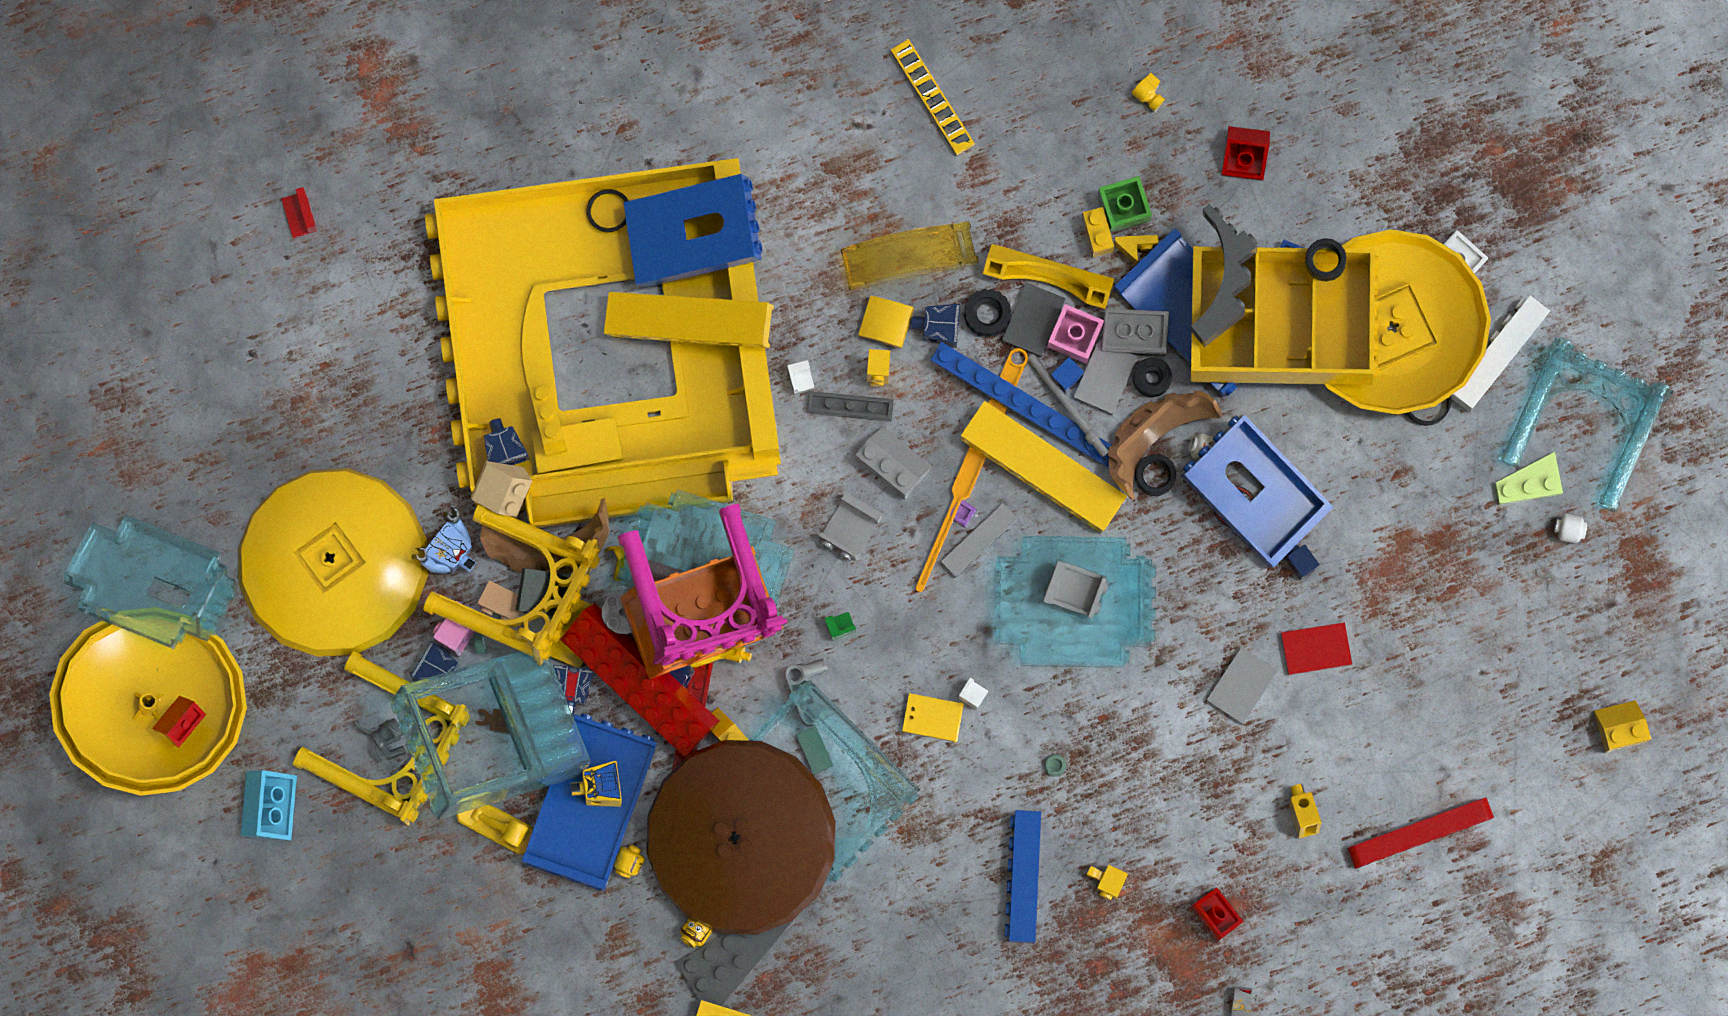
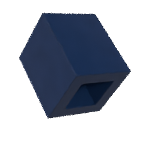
(1302, 561)

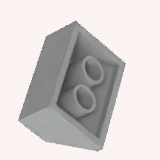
(892, 462)

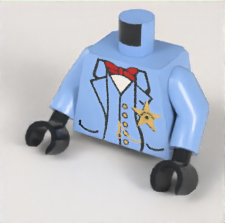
(448, 548)

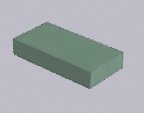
(814, 750)

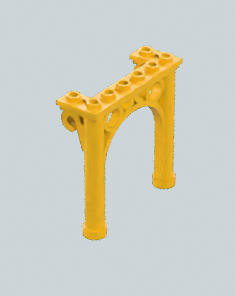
(533, 644)
(366, 788)

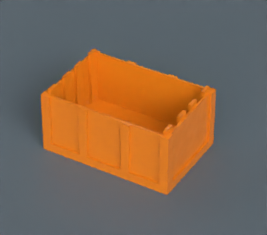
(693, 596)

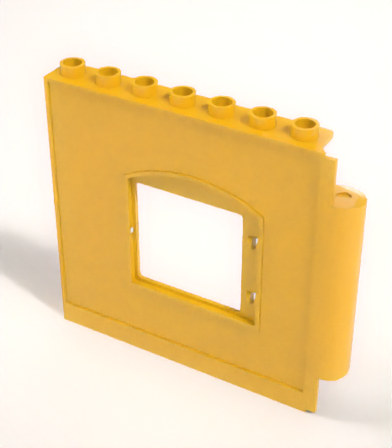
(530, 240)

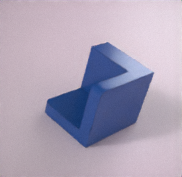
(1068, 374)

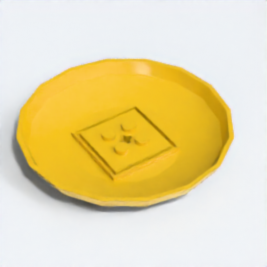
(1439, 321)
(338, 604)

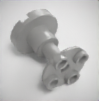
(615, 616)

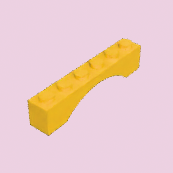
(1013, 264)

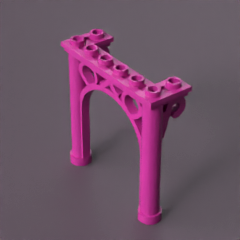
(762, 608)

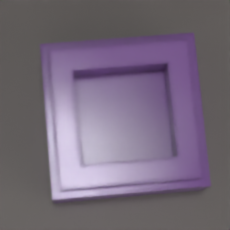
(964, 513)

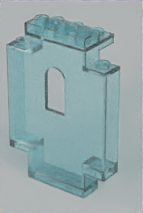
(120, 567)

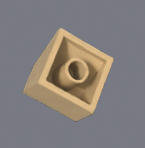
(502, 488)

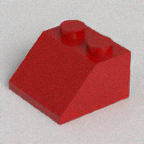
(1246, 153)

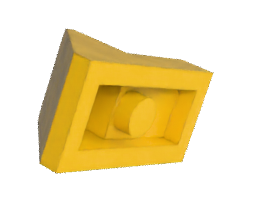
(1129, 244)

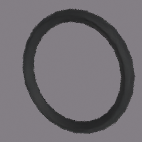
(593, 198)

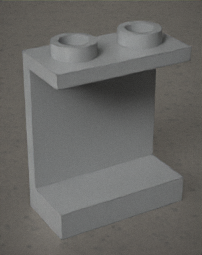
(850, 527)

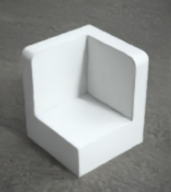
(800, 376)
(973, 694)

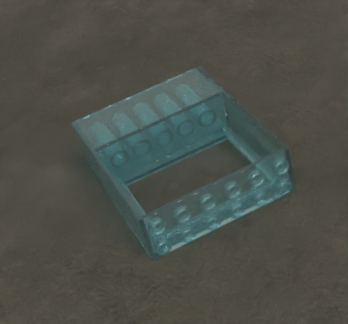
(535, 718)

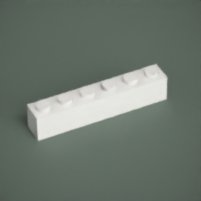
(1502, 350)

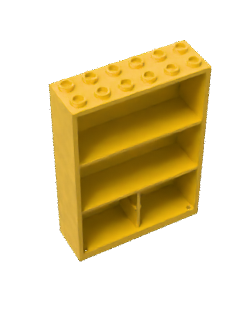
(1292, 322)

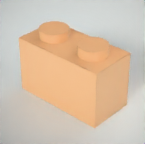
(499, 601)

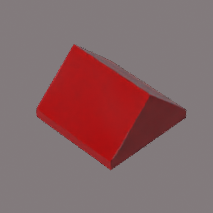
(1216, 914)

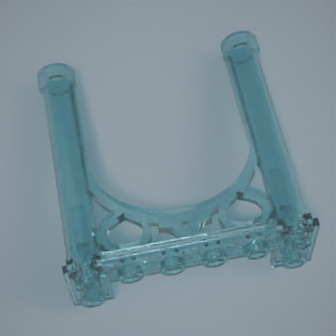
(1562, 351)

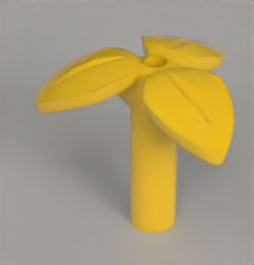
(619, 552)

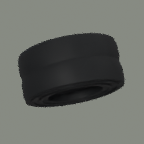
(1155, 365)

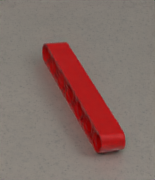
(1420, 833)

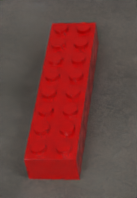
(657, 700)

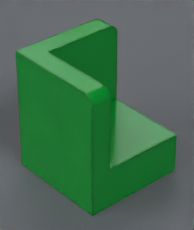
(840, 625)

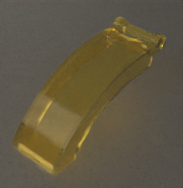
(907, 254)

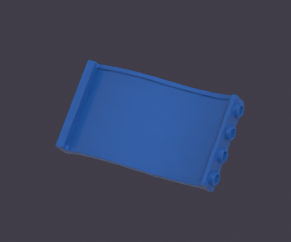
(1166, 284)
(583, 839)

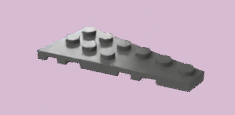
(725, 963)

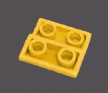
(886, 321)

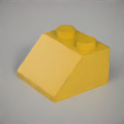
(1622, 726)

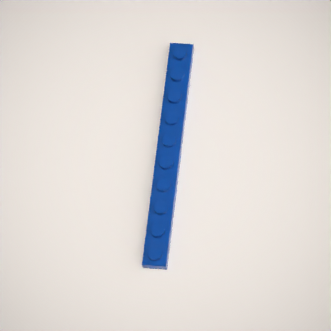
(1017, 401)

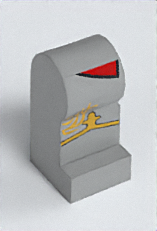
(1241, 1001)

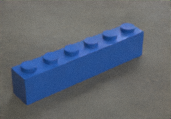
(1024, 878)

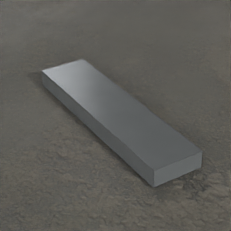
(850, 406)

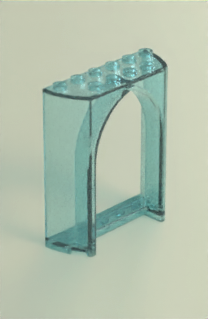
(886, 783)

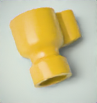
(1146, 92)

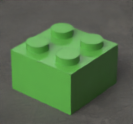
(1124, 204)

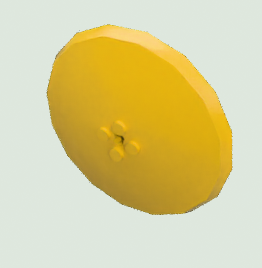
(103, 716)

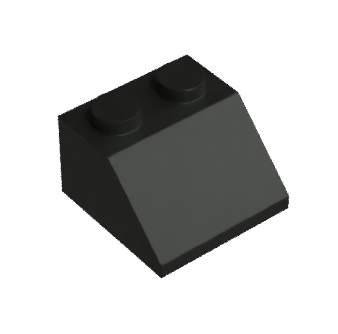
(533, 589)

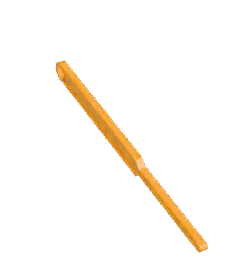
(969, 472)

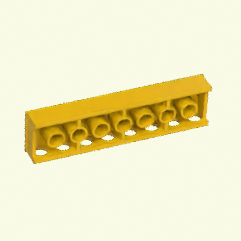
(688, 319)
(1043, 467)

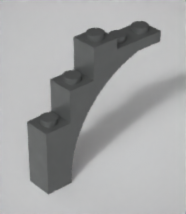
(1225, 308)

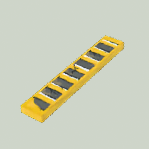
(932, 97)

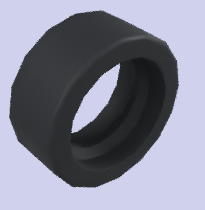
(1320, 275)
(1155, 491)

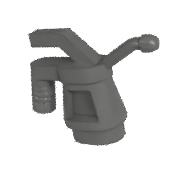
(385, 735)

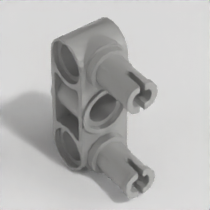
(806, 672)

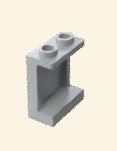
(1075, 588)

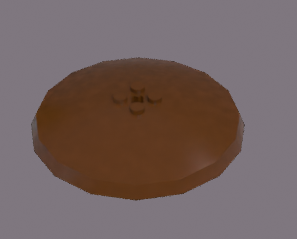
(781, 847)

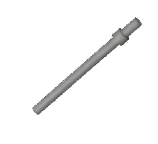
(1091, 435)

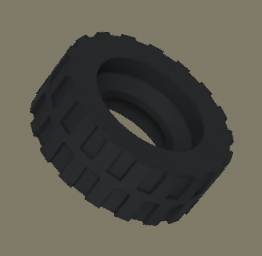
(987, 329)

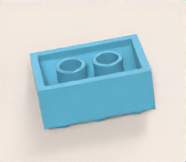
(268, 805)

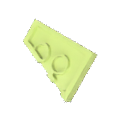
(1532, 482)

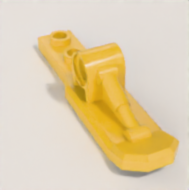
(498, 827)

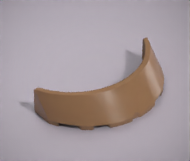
(1148, 425)
(520, 555)

